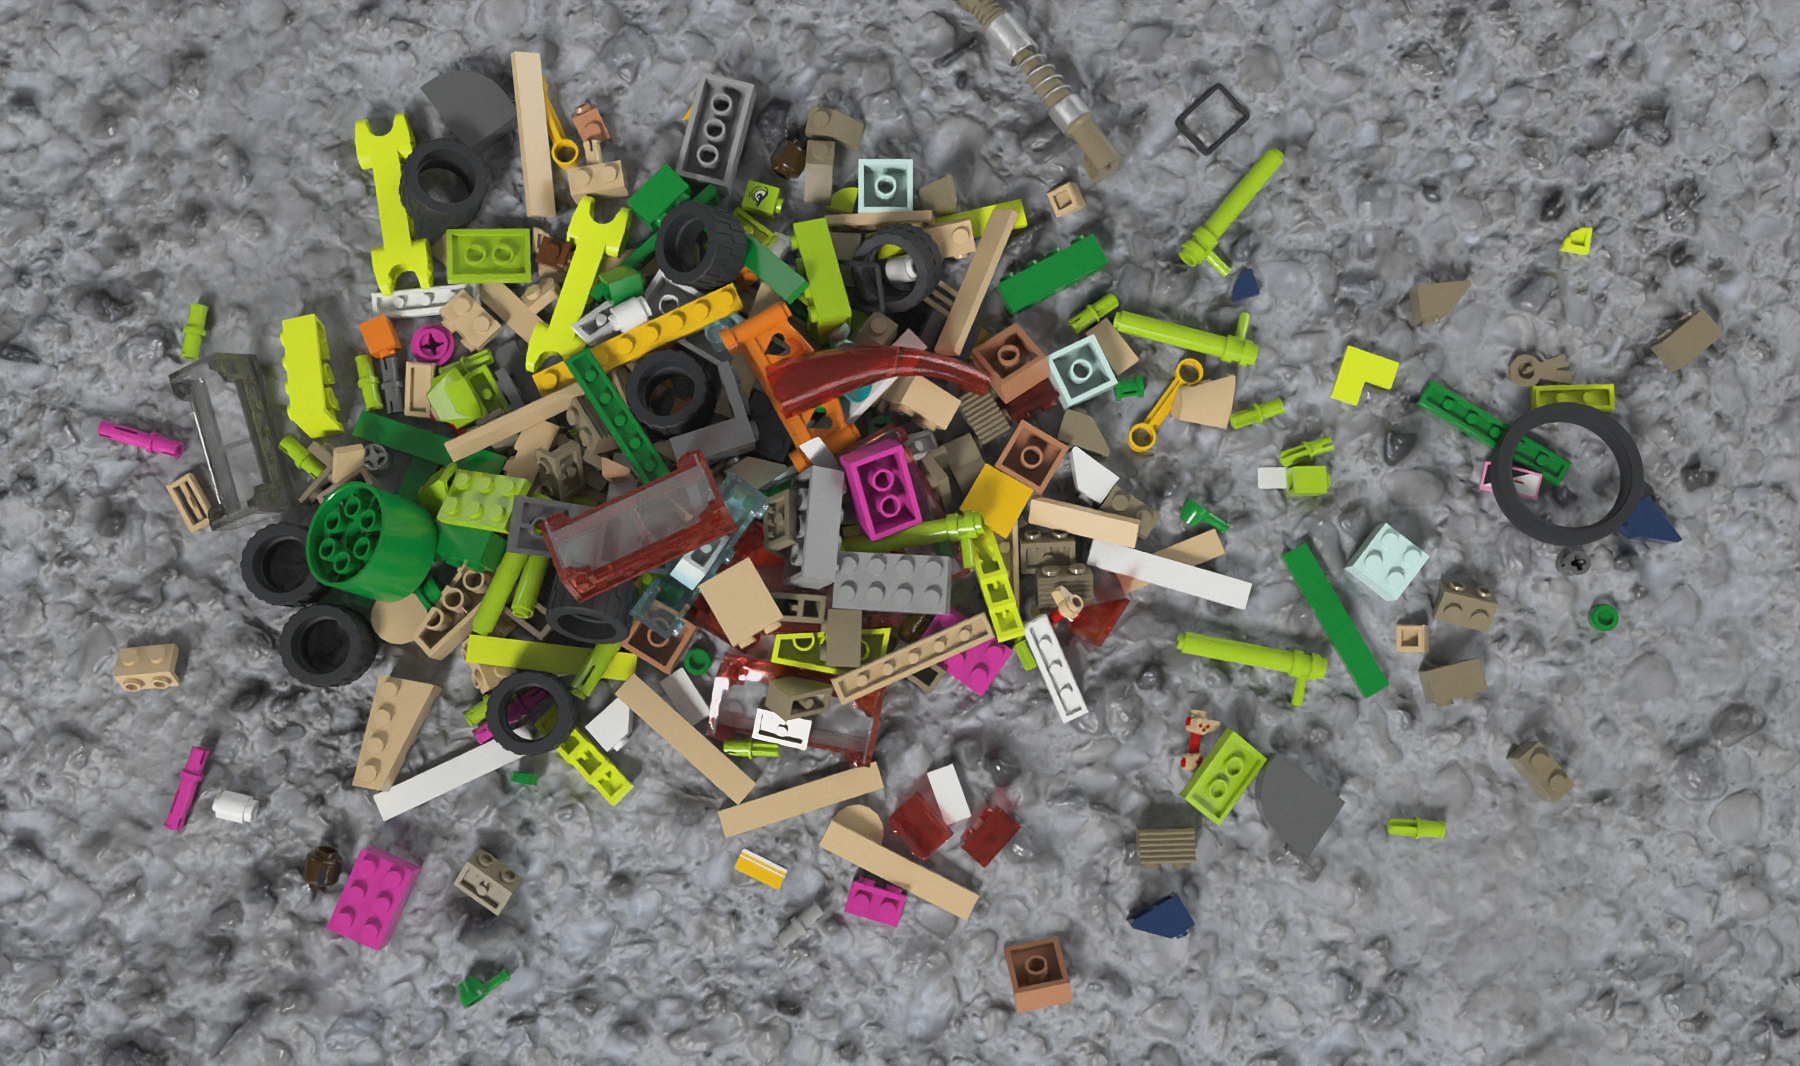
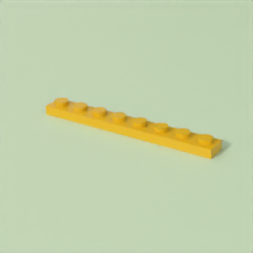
(649, 336)

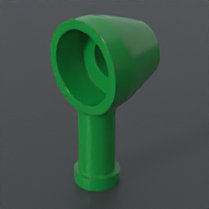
(1194, 514)
(473, 991)

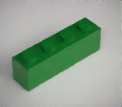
(1051, 275)
(468, 546)

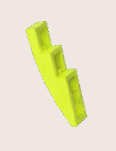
(996, 587)
(588, 760)

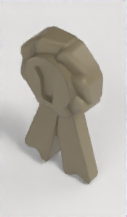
(1527, 371)

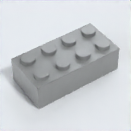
(716, 132)
(813, 559)
(893, 583)

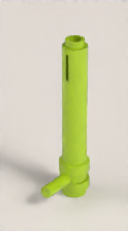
(1205, 238)
(1228, 348)
(953, 528)
(534, 573)
(501, 586)
(604, 653)
(1293, 662)

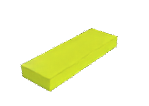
(1594, 395)

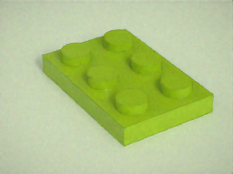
(488, 256)
(482, 500)
(1223, 776)

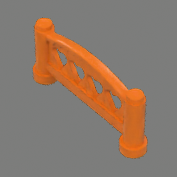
(753, 339)

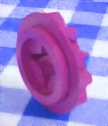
(422, 339)

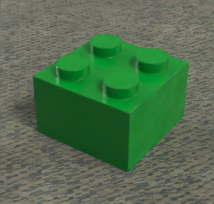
(658, 196)

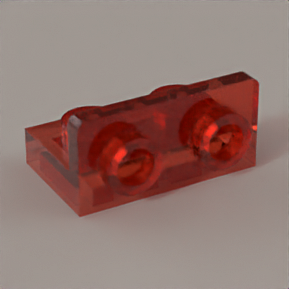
(1039, 396)
(920, 826)
(989, 835)

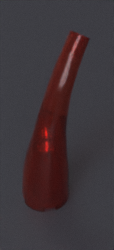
(827, 374)

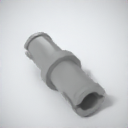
(799, 926)

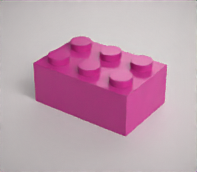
(881, 489)
(975, 666)
(374, 898)

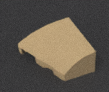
(1206, 402)

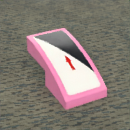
(1526, 482)

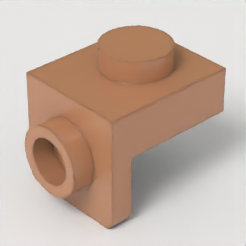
(589, 123)

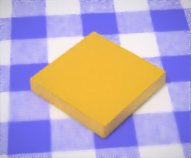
(998, 499)

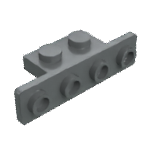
(514, 378)

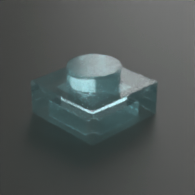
(713, 336)

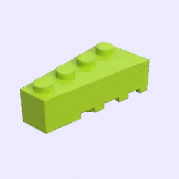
(820, 268)

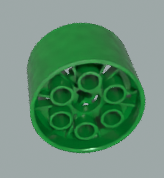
(371, 542)

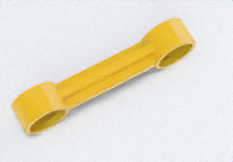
(557, 134)
(1164, 405)

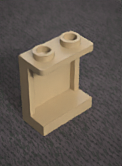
(741, 603)

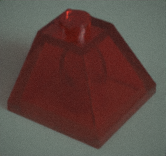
(1096, 621)

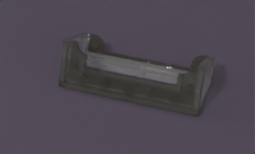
(237, 439)

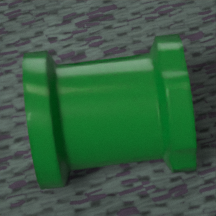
(1129, 387)

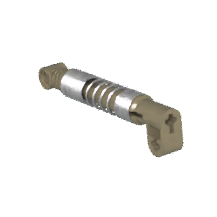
(1065, 109)

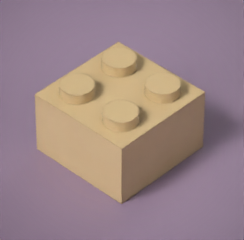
(922, 401)

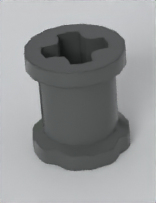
(1577, 557)

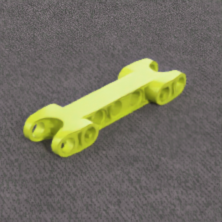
(593, 247)
(400, 248)

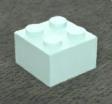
(885, 185)
(1080, 372)
(1386, 562)

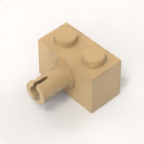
(597, 178)

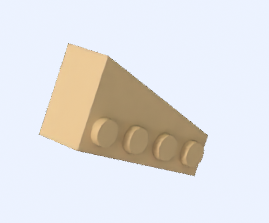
(525, 462)
(452, 616)
(391, 729)

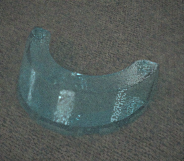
(668, 599)

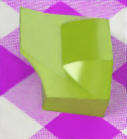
(485, 390)
(453, 399)

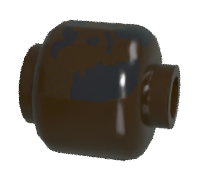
(789, 159)
(322, 867)

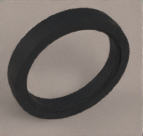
(1609, 431)

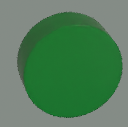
(1603, 617)
(698, 661)
(524, 778)

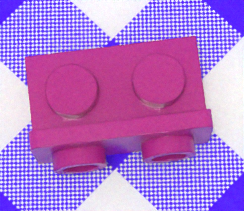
(875, 901)

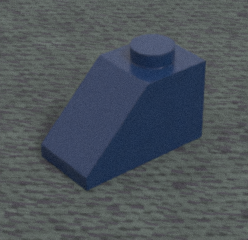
(1649, 524)
(1164, 918)

